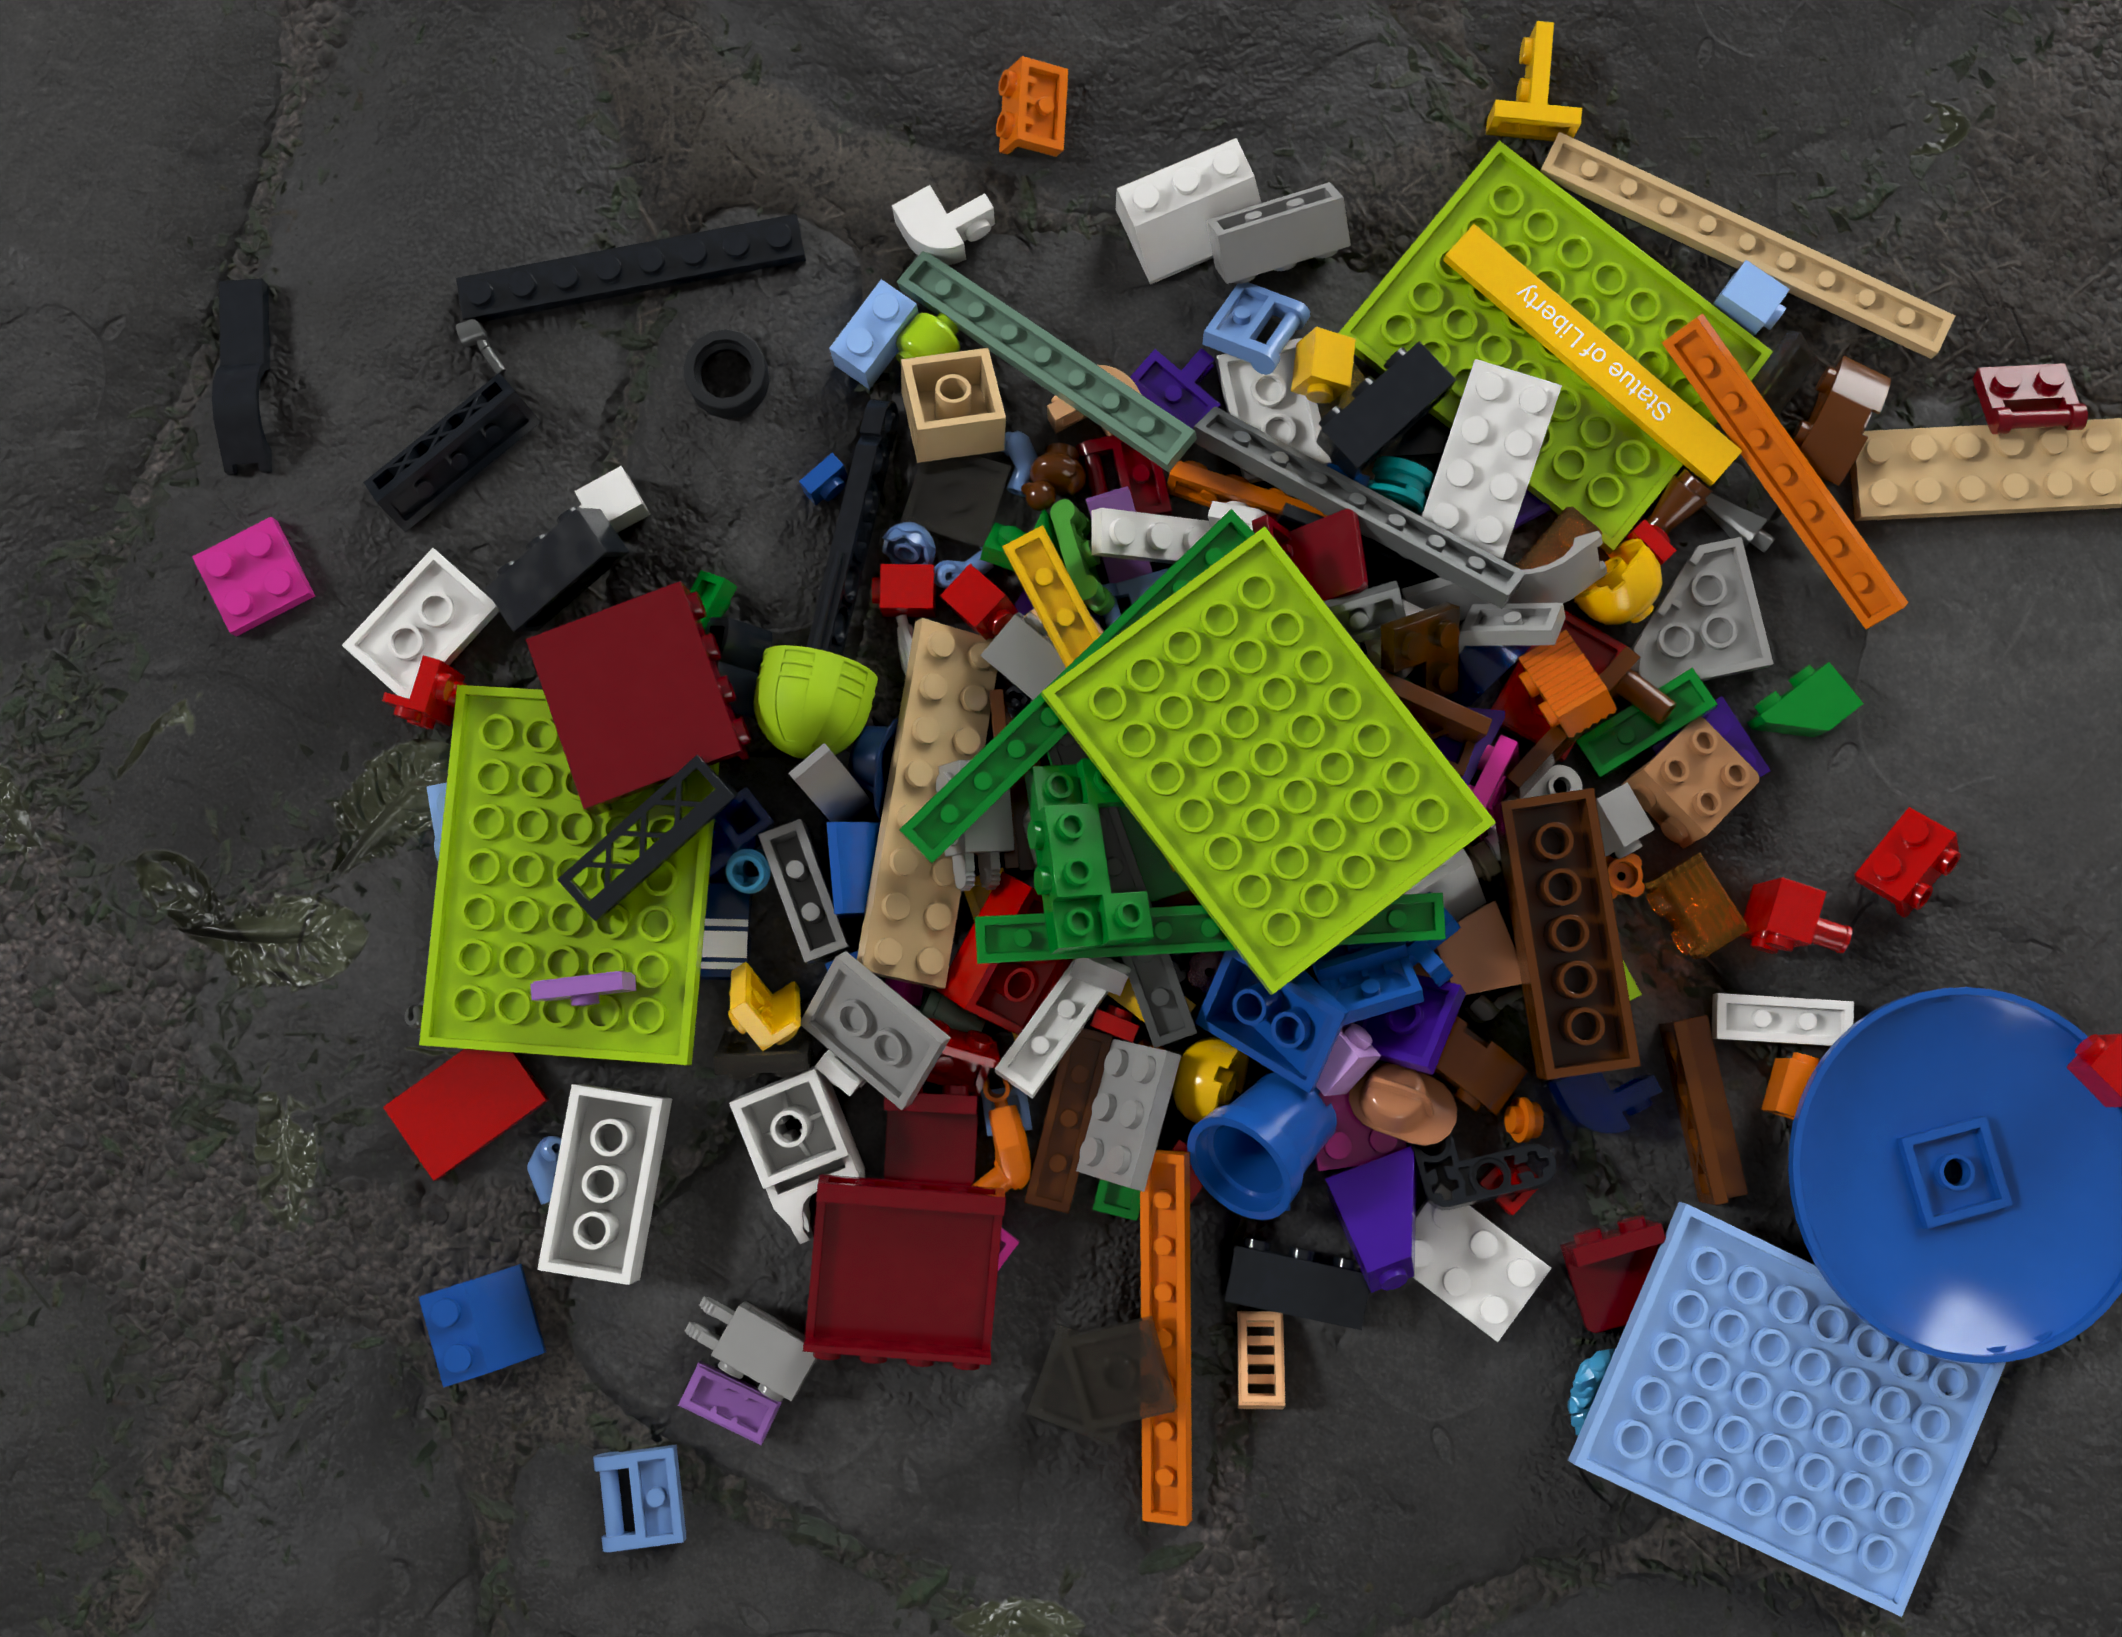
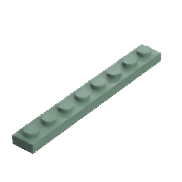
(1048, 361)

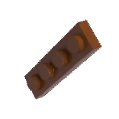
(1067, 1121)

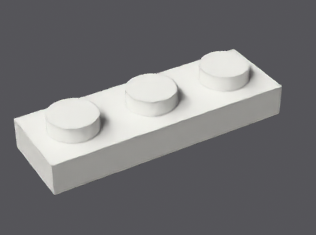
(1144, 535)
(1780, 1019)
(1050, 1033)

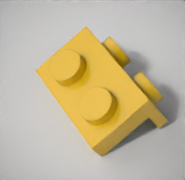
(760, 1013)

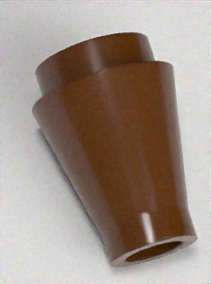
(1679, 501)

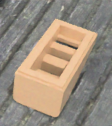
(1260, 1400)

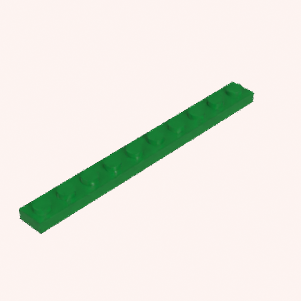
(1037, 726)
(1193, 930)

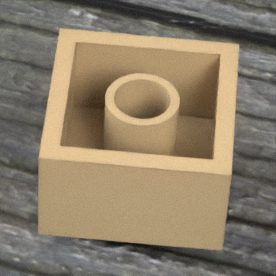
(953, 405)

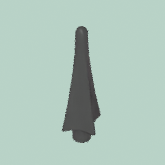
(1738, 522)

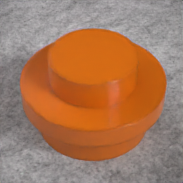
(1524, 1120)

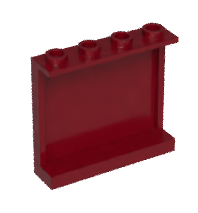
(637, 695)
(904, 1271)

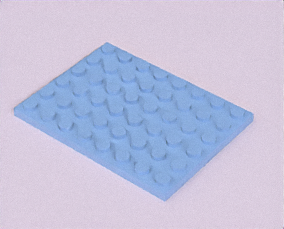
(1782, 1413)

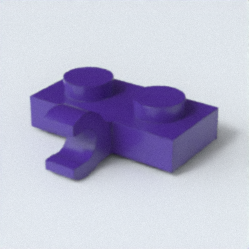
(1177, 389)

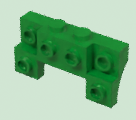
(1073, 861)

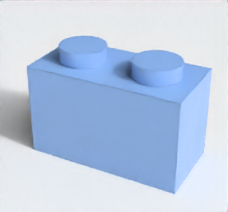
(871, 335)

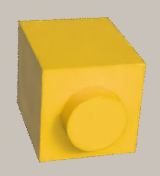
(1323, 365)

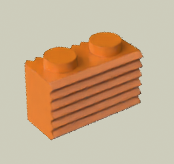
(1567, 684)

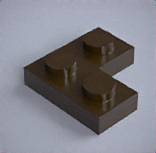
(1427, 643)

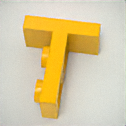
(1530, 114)

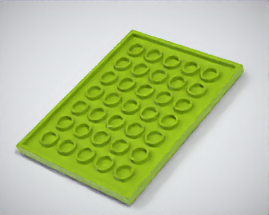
(1590, 450)
(1267, 759)
(509, 921)

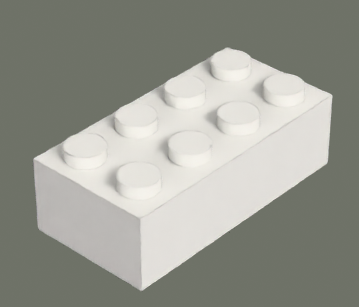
(1491, 455)
(605, 1184)

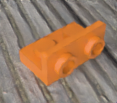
(1032, 107)

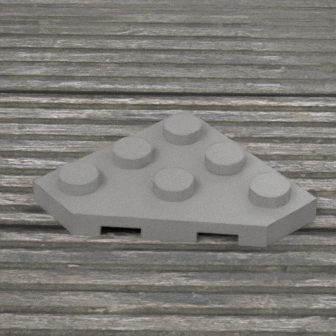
(1706, 620)

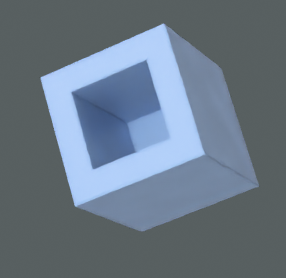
(1752, 298)

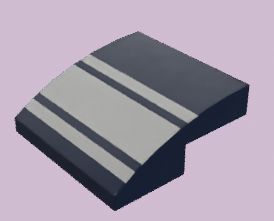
(725, 931)

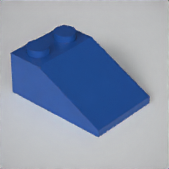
(1283, 1030)

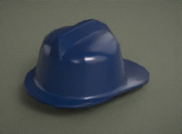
(872, 759)

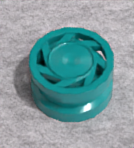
(1402, 482)

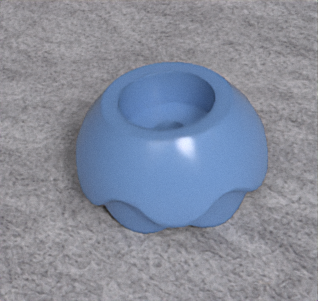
(909, 544)

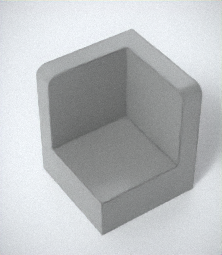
(1103, 972)

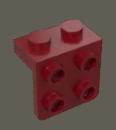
(1324, 552)
(933, 1137)
(1611, 1269)

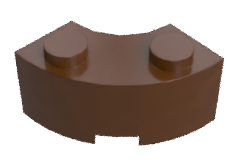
(1837, 423)
(1478, 1070)

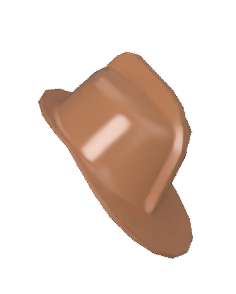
(1404, 1104)

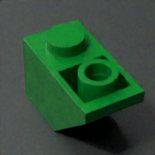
(1808, 708)

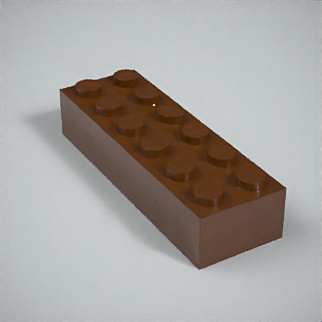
(1566, 934)

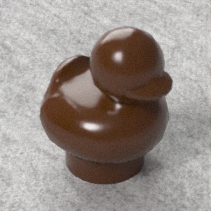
(1052, 475)

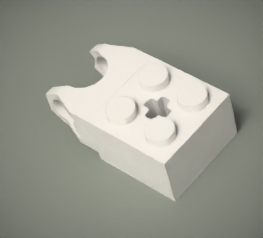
(793, 1162)

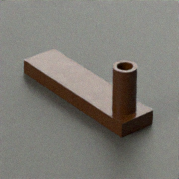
(1619, 678)

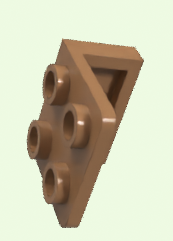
(1693, 783)

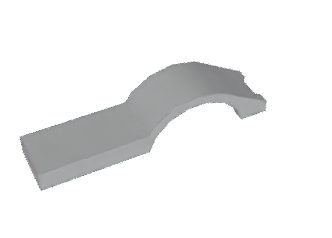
(1545, 584)
(1511, 625)

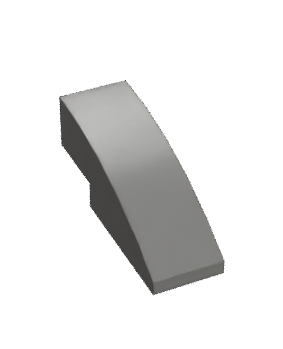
(830, 786)

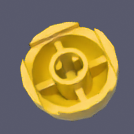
(1626, 589)
(1208, 1077)

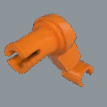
(1010, 1142)

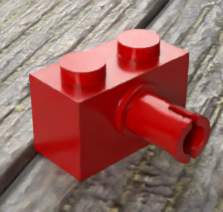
(1787, 916)

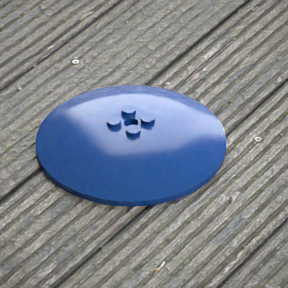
(2031, 1229)

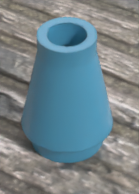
(743, 875)

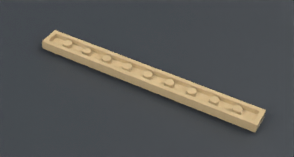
(1738, 239)

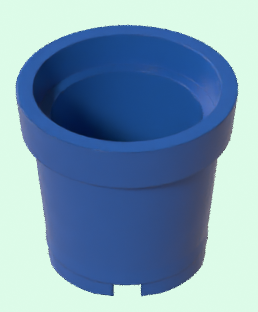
(1260, 1146)

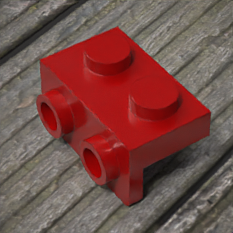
(431, 696)
(1910, 861)
(965, 1059)

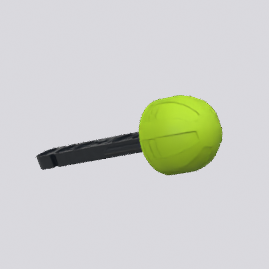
(814, 690)

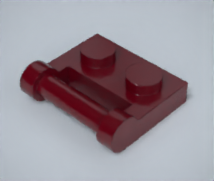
(2029, 398)
(1133, 470)

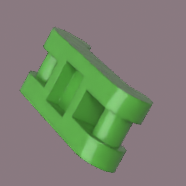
(1072, 532)

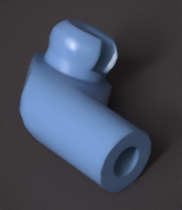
(1022, 454)
(949, 570)
(543, 1167)

